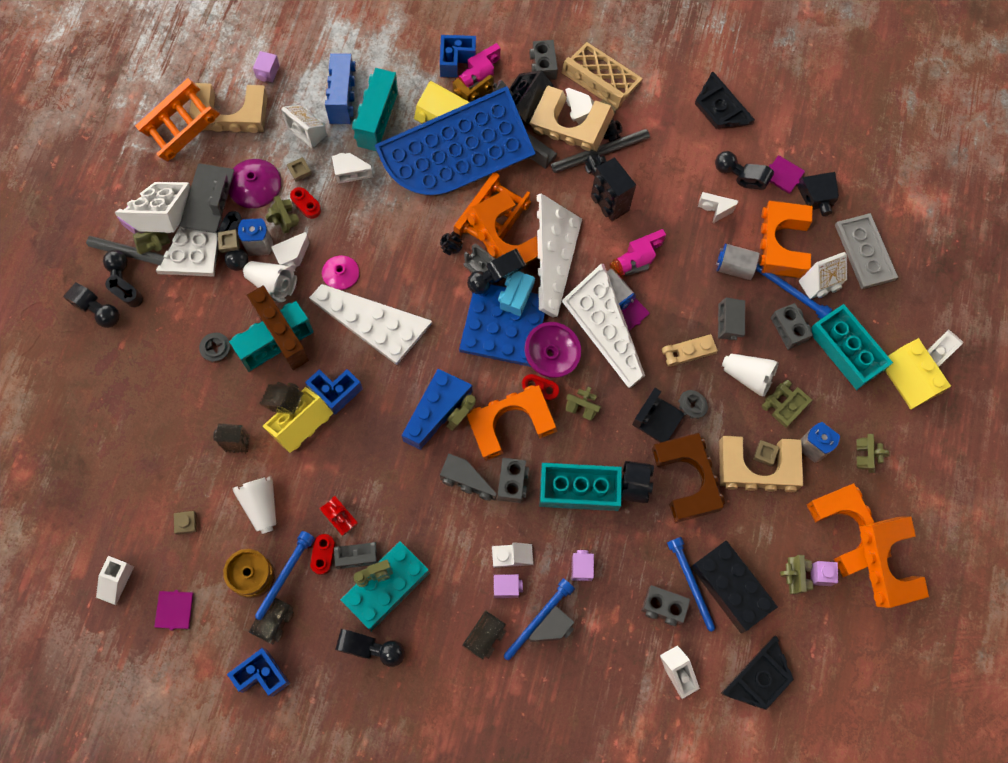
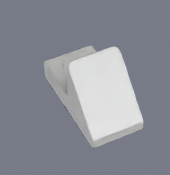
(721, 205)
(944, 347)
(512, 555)

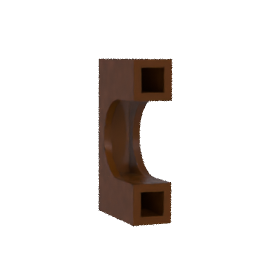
(278, 327)
(691, 451)

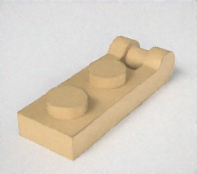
(689, 350)

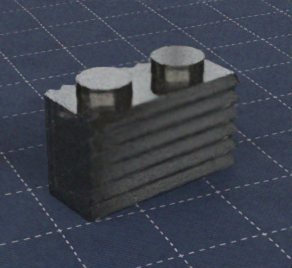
(282, 398)
(232, 438)
(273, 621)
(484, 635)

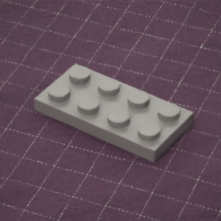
(866, 251)

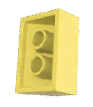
(436, 102)
(916, 374)
(293, 429)

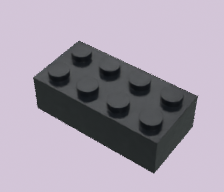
(734, 587)

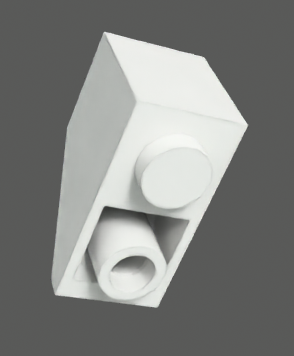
(580, 105)
(113, 579)

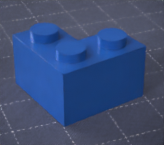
(455, 50)
(335, 393)
(261, 669)

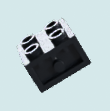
(658, 417)

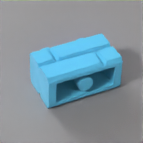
(516, 293)

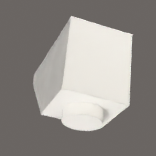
(350, 168)
(291, 251)
(680, 671)

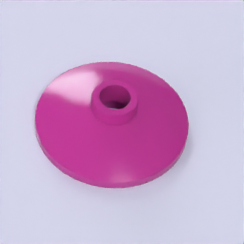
(343, 279)

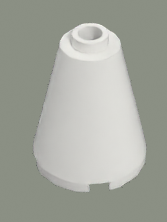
(276, 278)
(751, 371)
(258, 503)

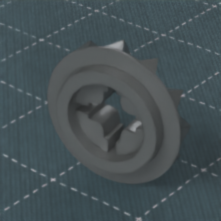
(206, 344)
(700, 407)

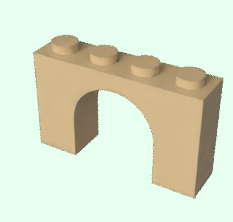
(248, 119)
(586, 135)
(736, 474)

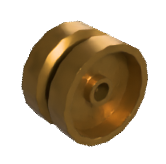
(244, 562)

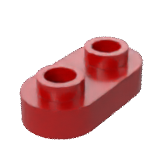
(304, 202)
(543, 384)
(322, 553)

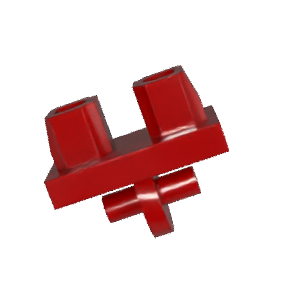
(338, 516)

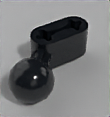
(749, 176)
(234, 259)
(115, 263)
(498, 269)
(84, 299)
(363, 646)

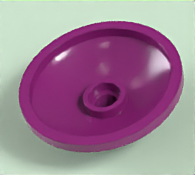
(258, 190)
(558, 340)

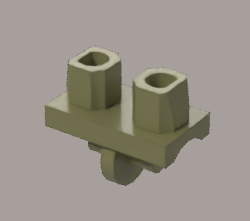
(279, 216)
(150, 240)
(574, 401)
(868, 462)
(796, 574)

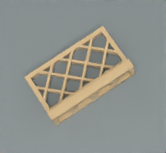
(595, 82)

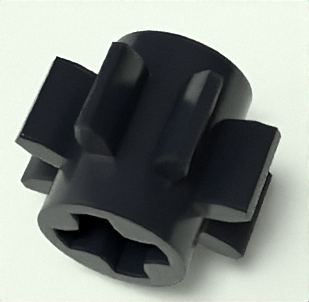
(613, 130)
(593, 162)
(451, 243)

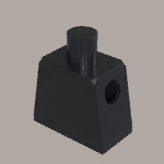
(820, 191)

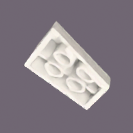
(158, 207)

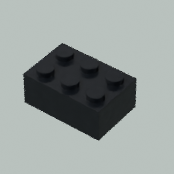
(613, 189)

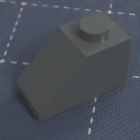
(553, 627)

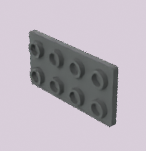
(207, 198)

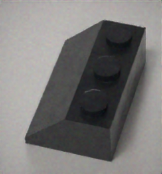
(527, 93)

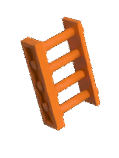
(163, 112)
(493, 185)

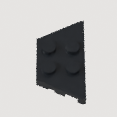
(721, 105)
(761, 678)

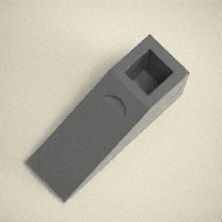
(461, 473)

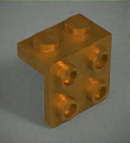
(481, 89)

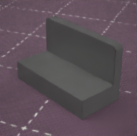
(544, 154)

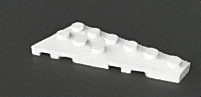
(555, 250)
(191, 254)
(599, 314)
(381, 326)

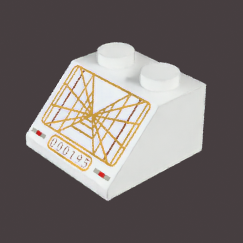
(304, 125)
(825, 276)

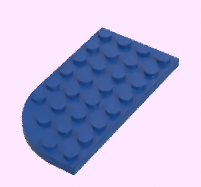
(458, 146)

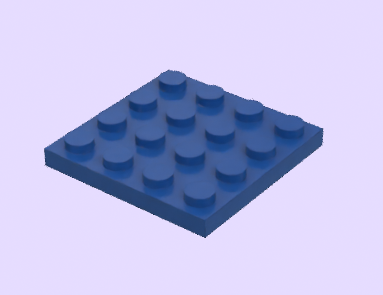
(499, 333)

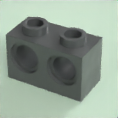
(546, 61)
(787, 327)
(508, 480)
(666, 600)

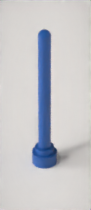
(821, 310)
(304, 541)
(676, 546)
(564, 589)

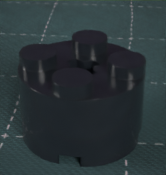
(636, 482)

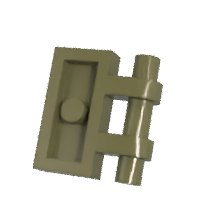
(791, 407)
(457, 415)
(378, 571)

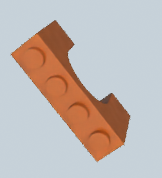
(483, 220)
(774, 257)
(484, 420)
(850, 503)
(877, 541)

